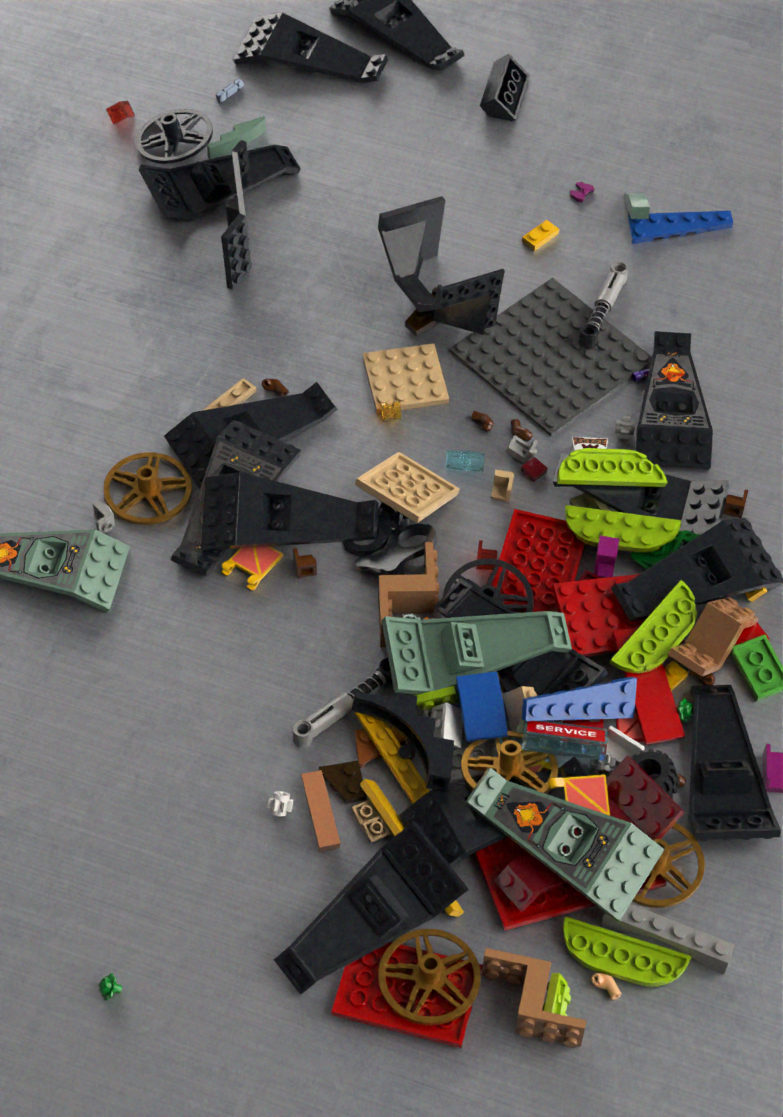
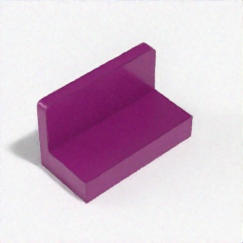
(772, 770)

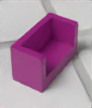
(606, 556)

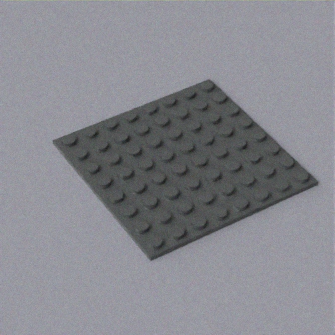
(538, 360)

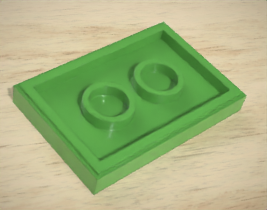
(759, 667)

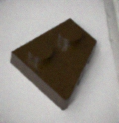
(345, 780)

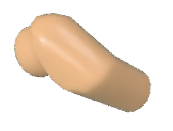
(607, 983)

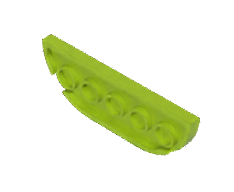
(609, 467)
(634, 531)
(659, 632)
(622, 955)

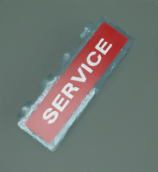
(565, 739)

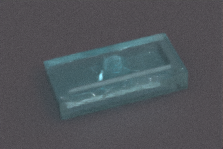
(465, 460)

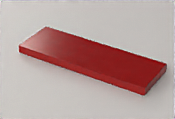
(653, 700)

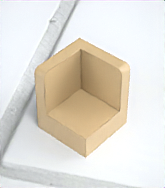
(502, 485)

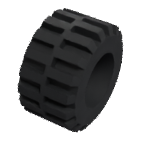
(660, 764)

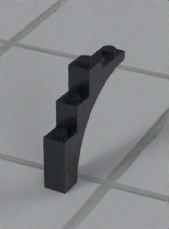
(419, 731)

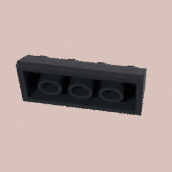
(505, 89)

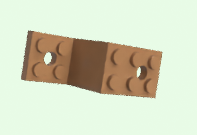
(409, 592)
(714, 636)
(531, 1018)

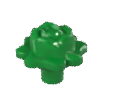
(685, 710)
(109, 986)

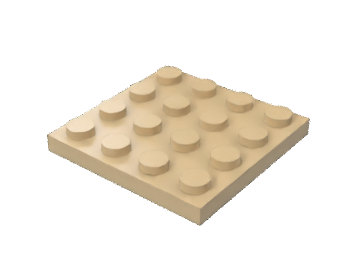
(406, 376)
(407, 487)

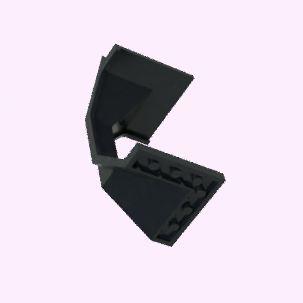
(414, 235)

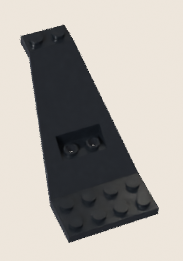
(693, 502)

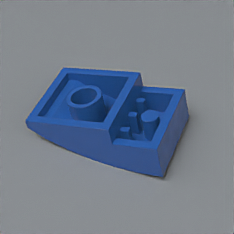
(481, 706)

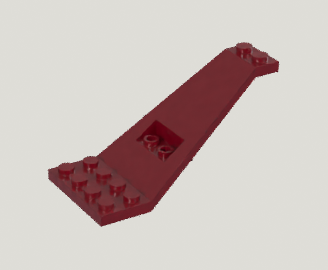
(631, 797)

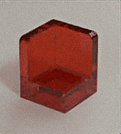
(120, 111)
(485, 554)

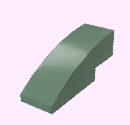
(637, 205)

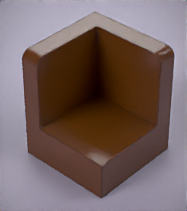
(735, 505)
(304, 565)

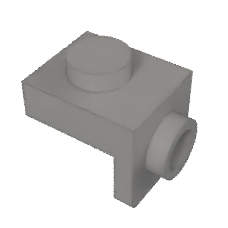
(520, 449)
(104, 516)

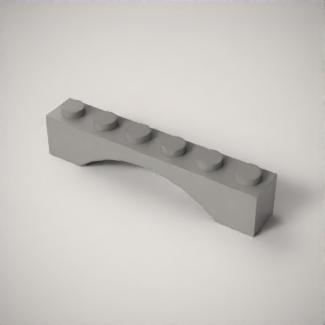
(705, 948)

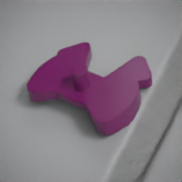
(584, 189)

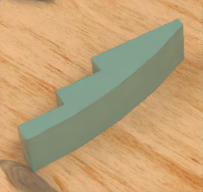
(244, 131)

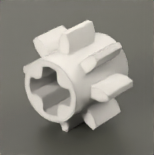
(280, 803)

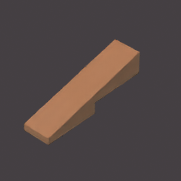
(320, 811)

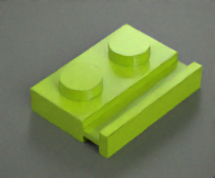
(437, 697)

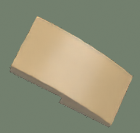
(370, 821)

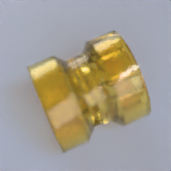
(388, 411)

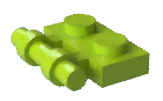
(557, 995)

